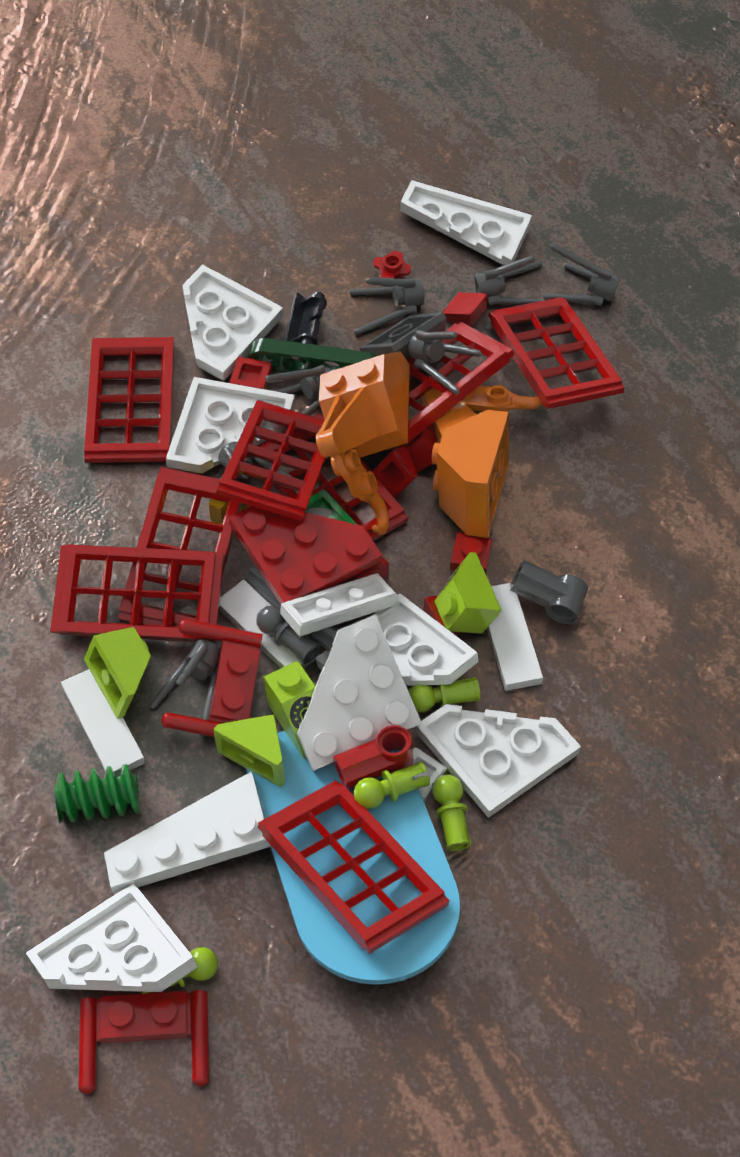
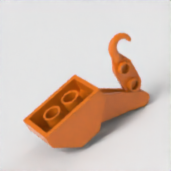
(364, 415)
(474, 454)

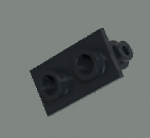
(304, 318)

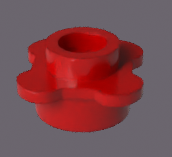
(392, 266)

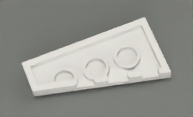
(473, 222)
(193, 838)

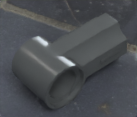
(559, 595)

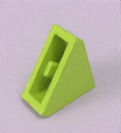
(253, 745)

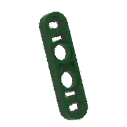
(280, 353)

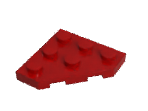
(304, 554)

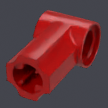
(374, 756)

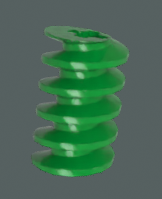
(97, 793)

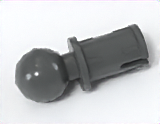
(272, 623)

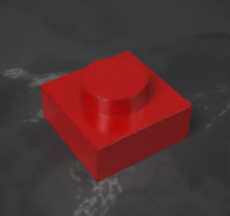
(251, 373)
(465, 544)

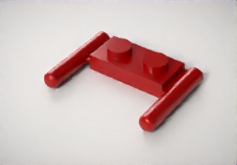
(233, 679)
(143, 1019)

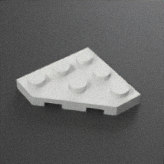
(225, 320)
(213, 418)
(421, 646)
(355, 695)
(496, 751)
(114, 949)

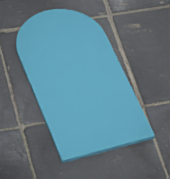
(317, 928)

